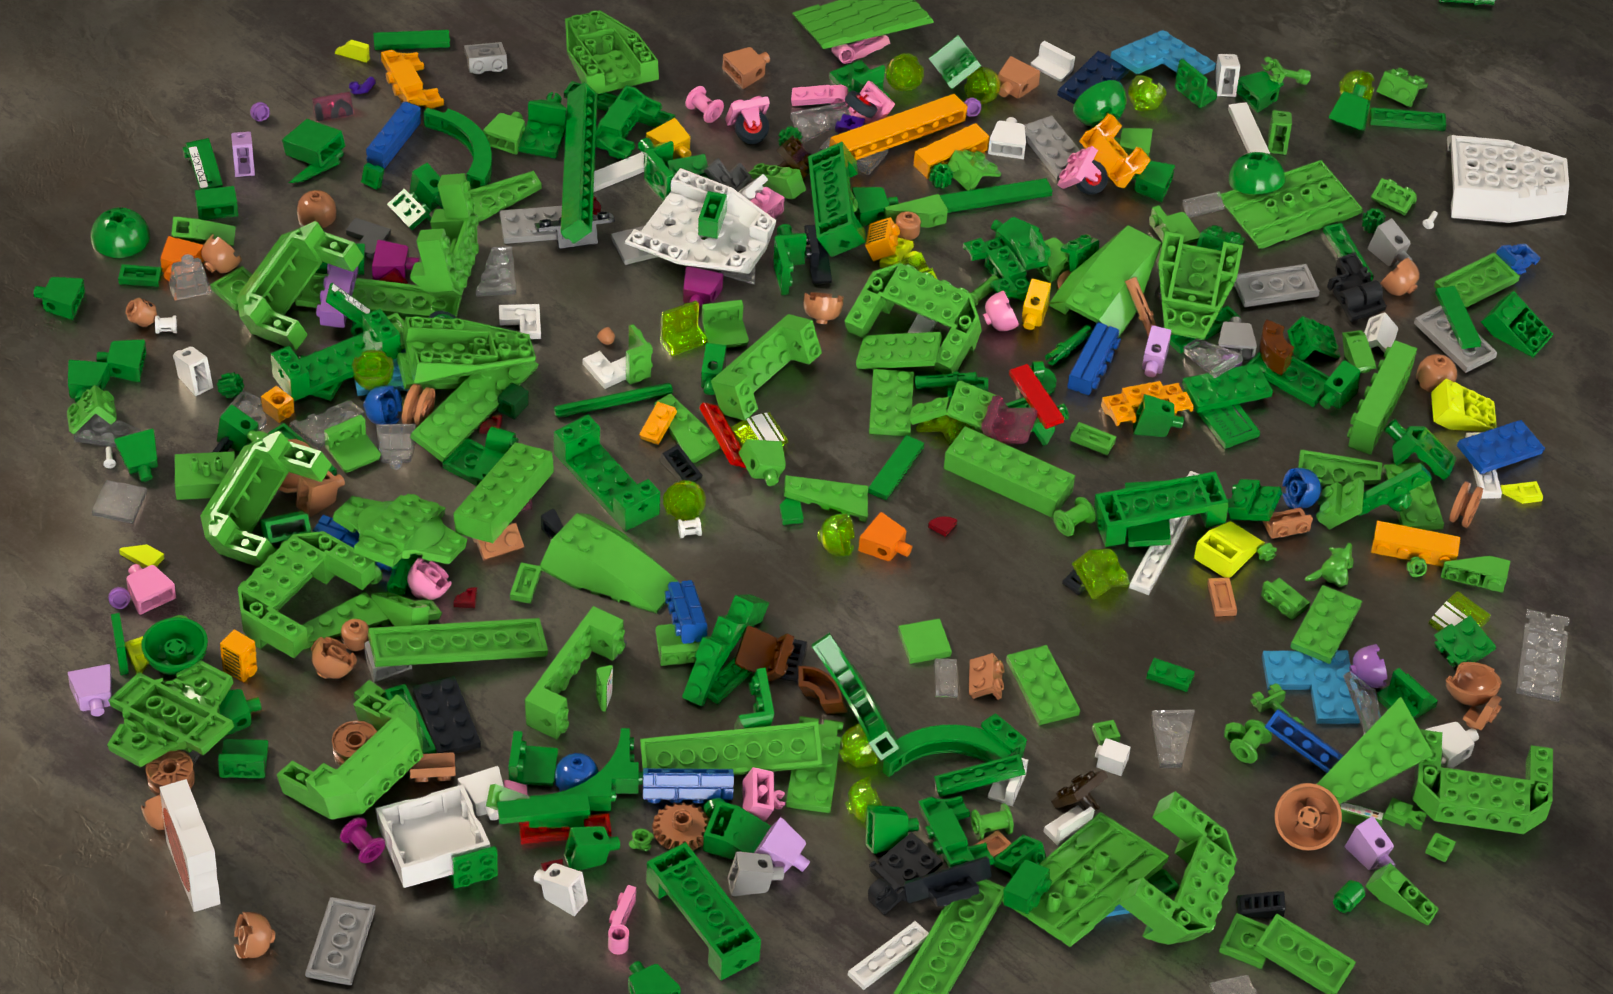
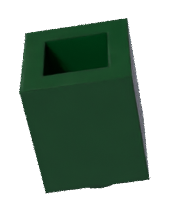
(513, 400)

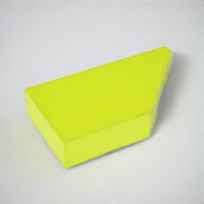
(354, 50)
(1523, 492)
(142, 555)
(136, 654)

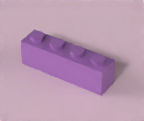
(346, 281)

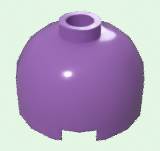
(1369, 666)

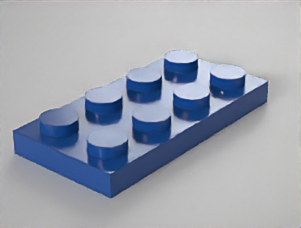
(1500, 446)

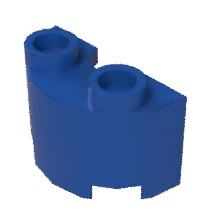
(1518, 257)

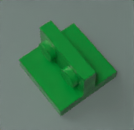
(1413, 694)

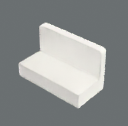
(1054, 61)
(1381, 331)
(1007, 790)
(1068, 824)

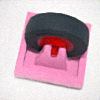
(869, 103)
(749, 119)
(1085, 172)

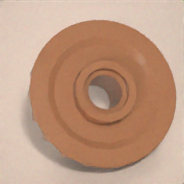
(679, 825)

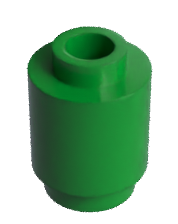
(1349, 896)

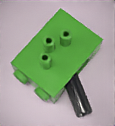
(201, 473)

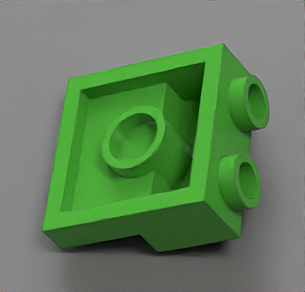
(1340, 503)

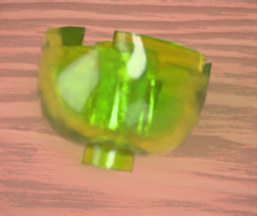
(904, 73)
(1357, 77)
(983, 85)
(1145, 94)
(373, 369)
(684, 500)
(837, 535)
(857, 749)
(860, 796)

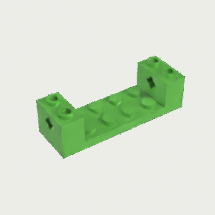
(788, 340)
(596, 633)

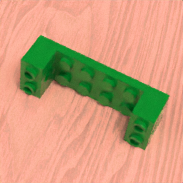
(832, 199)
(333, 363)
(582, 454)
(1159, 502)
(706, 909)

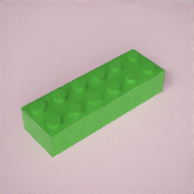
(1381, 397)
(1009, 471)
(503, 492)

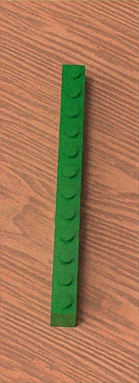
(579, 163)

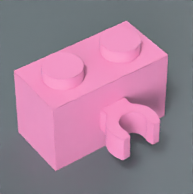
(769, 202)
(759, 793)

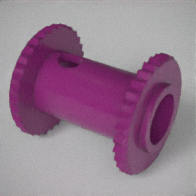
(367, 845)

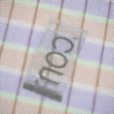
(1203, 204)

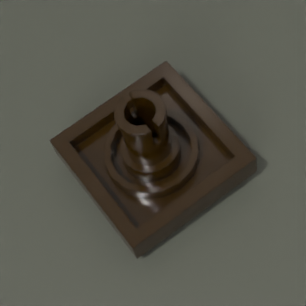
(794, 155)
(1080, 790)

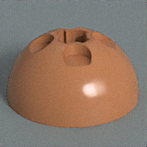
(1294, 810)

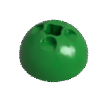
(1099, 101)
(1256, 174)
(119, 233)
(174, 645)

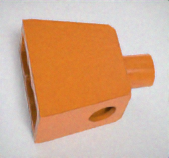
(174, 250)
(884, 539)

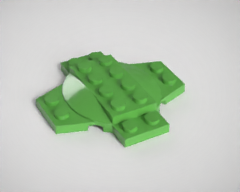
(399, 529)
(171, 714)

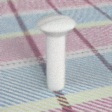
(1428, 223)
(109, 462)

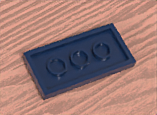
(1095, 70)

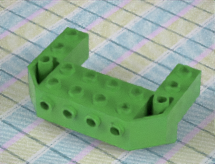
(452, 242)
(285, 275)
(927, 297)
(249, 490)
(284, 575)
(369, 770)
(1484, 798)
(1203, 885)

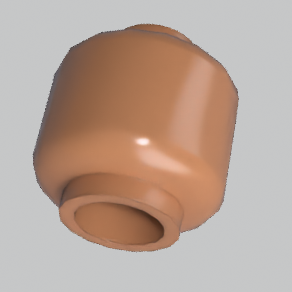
(909, 225)
(141, 312)
(354, 634)

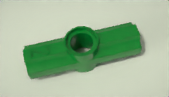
(398, 579)

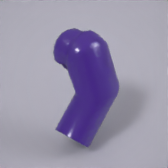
(362, 88)

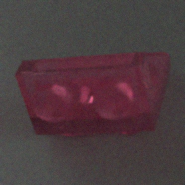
(1008, 424)

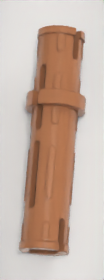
(1141, 304)

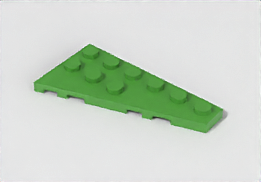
(1379, 755)

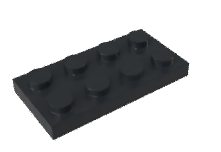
(446, 716)

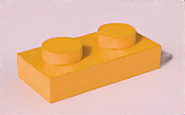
(658, 423)

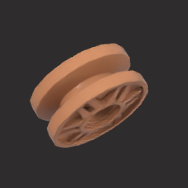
(418, 404)
(1466, 504)
(350, 738)
(170, 769)

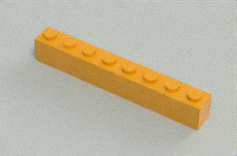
(903, 127)

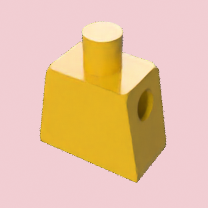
(672, 132)
(1034, 310)

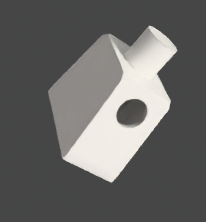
(1227, 68)
(1008, 139)
(193, 363)
(1456, 743)
(477, 788)
(563, 887)

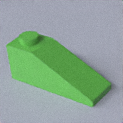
(929, 209)
(401, 610)

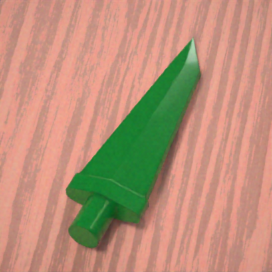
(313, 170)

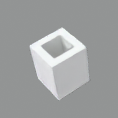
(1112, 756)

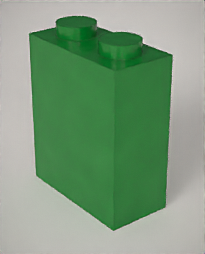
(313, 143)
(284, 526)

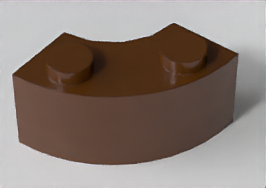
(1274, 348)
(822, 686)

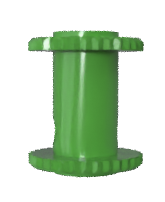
(1067, 520)
(1245, 748)
(992, 821)

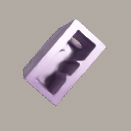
(243, 149)
(1154, 356)
(92, 688)
(1370, 844)
(784, 846)

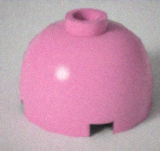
(1000, 313)
(427, 580)

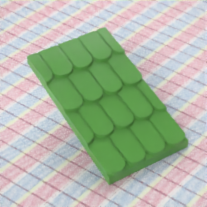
(859, 19)
(1303, 204)
(1091, 877)

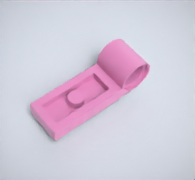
(859, 49)
(819, 95)
(618, 920)

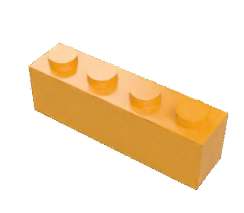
(969, 138)
(1411, 542)

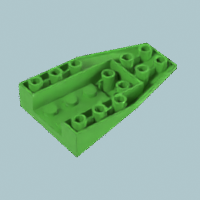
(608, 53)
(461, 348)

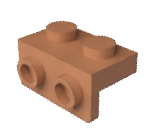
(1288, 523)
(507, 542)
(986, 676)
(1478, 719)
(434, 765)

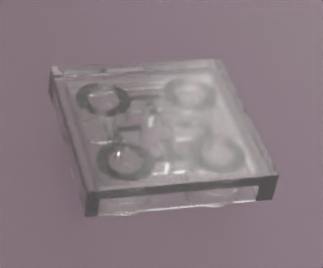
(119, 501)

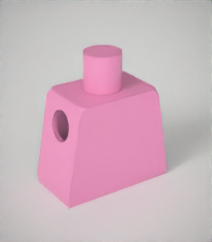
(149, 588)

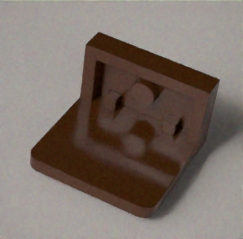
(764, 651)

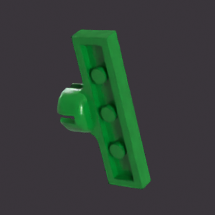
(1395, 490)

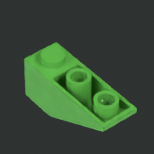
(782, 180)
(200, 230)
(1358, 351)
(1483, 572)
(1398, 892)

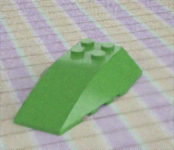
(1195, 284)
(1099, 285)
(607, 563)

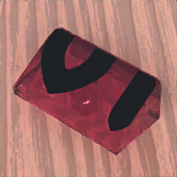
(332, 106)

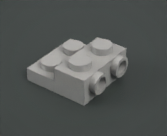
(485, 57)

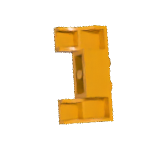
(405, 81)
(1111, 155)
(1125, 405)

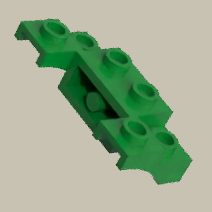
(621, 119)
(1003, 264)
(946, 832)

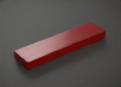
(1036, 396)
(722, 433)
(545, 834)

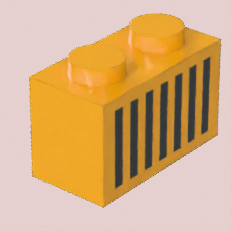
(882, 239)
(238, 656)

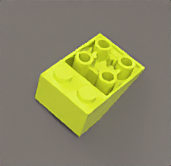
(1462, 408)
(1226, 548)

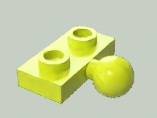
(902, 252)

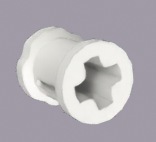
(166, 324)
(696, 524)

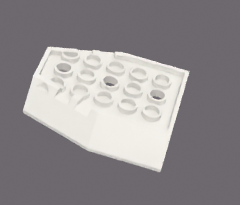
(1491, 192)
(743, 228)

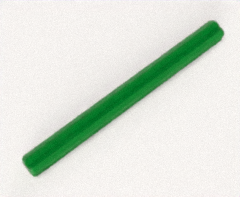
(613, 400)

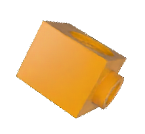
(277, 404)

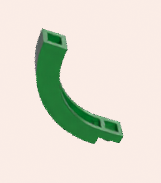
(470, 136)
(945, 739)

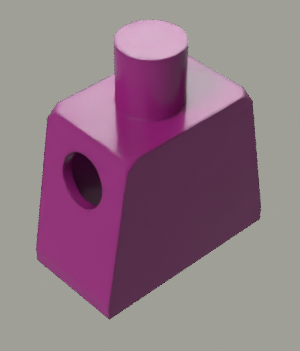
(391, 256)
(701, 286)

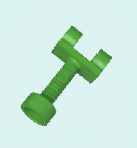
(1302, 76)
(1276, 695)

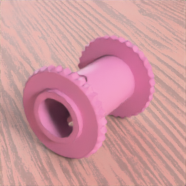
(698, 99)

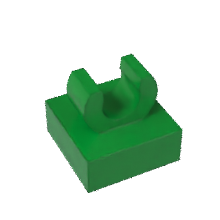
(372, 175)

